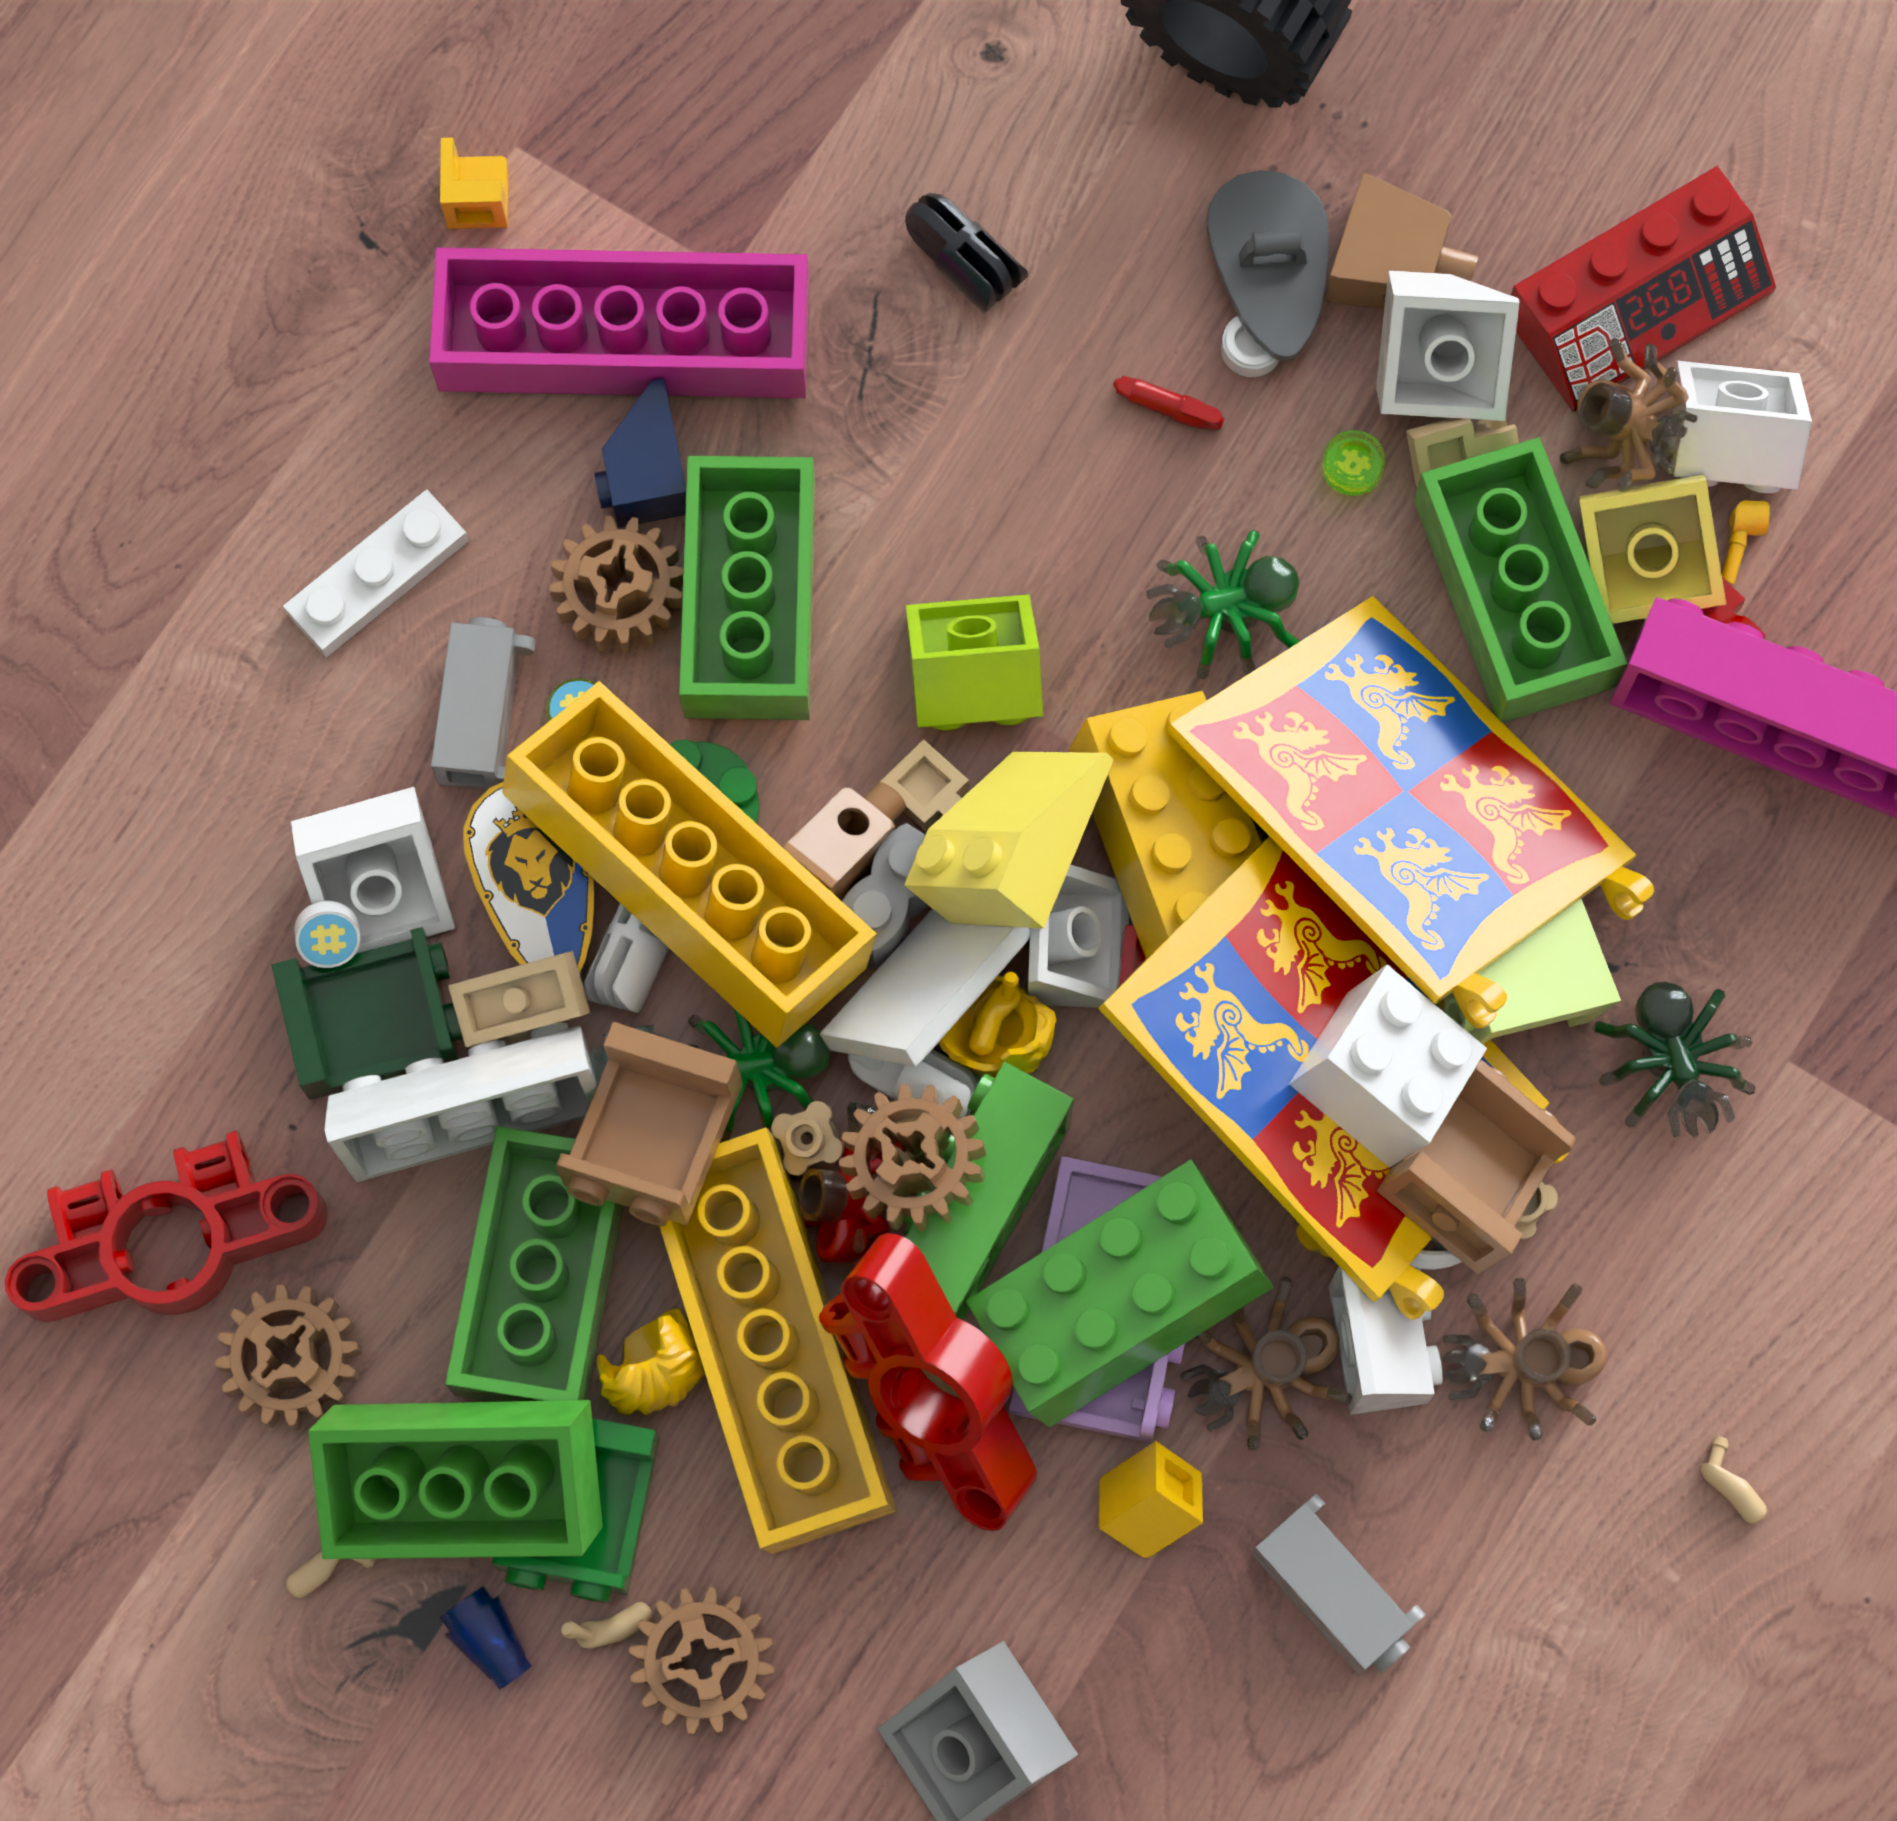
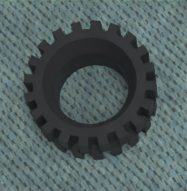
(1245, 45)

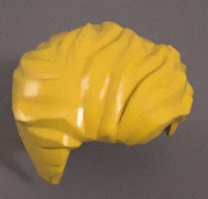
(1021, 1040)
(656, 1366)

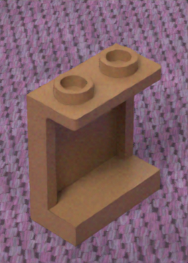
(651, 1126)
(1479, 1169)

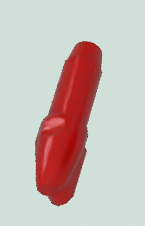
(1181, 408)

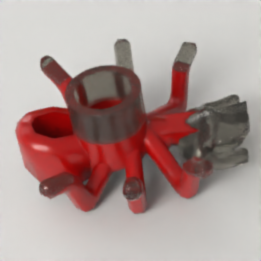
(826, 1202)

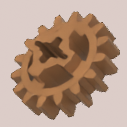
(592, 575)
(900, 1179)
(270, 1375)
(744, 1650)

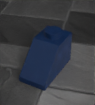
(643, 463)

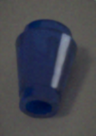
(486, 1637)

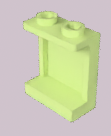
(1548, 979)

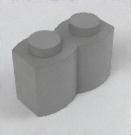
(882, 897)

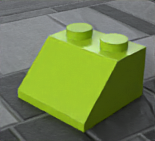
(974, 662)

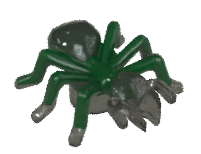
(1671, 1053)

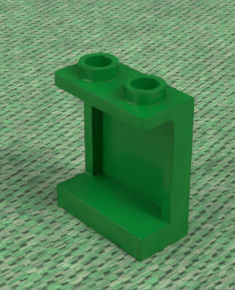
(625, 1474)

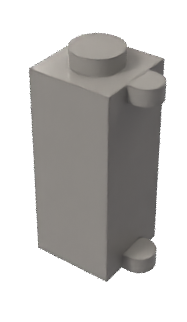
(477, 703)
(1335, 1590)

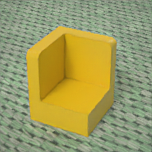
(473, 189)
(1150, 1500)

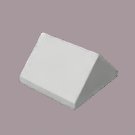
(1080, 947)

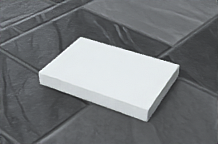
(922, 990)

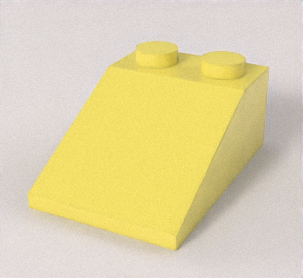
(1010, 840)

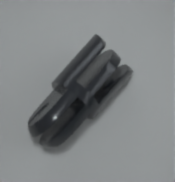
(963, 251)

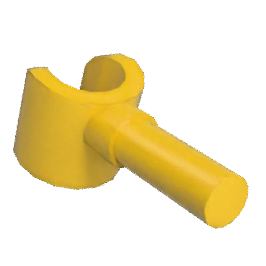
(1746, 519)

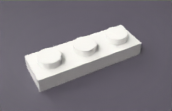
(376, 573)

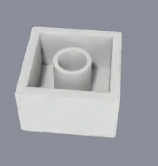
(1388, 1066)

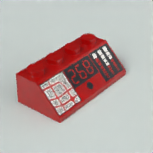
(1644, 282)

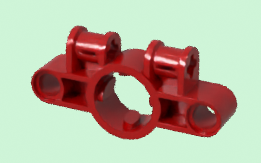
(97, 1222)
(891, 1327)

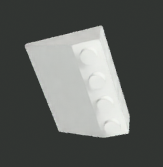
(458, 1104)

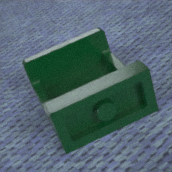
(367, 1014)

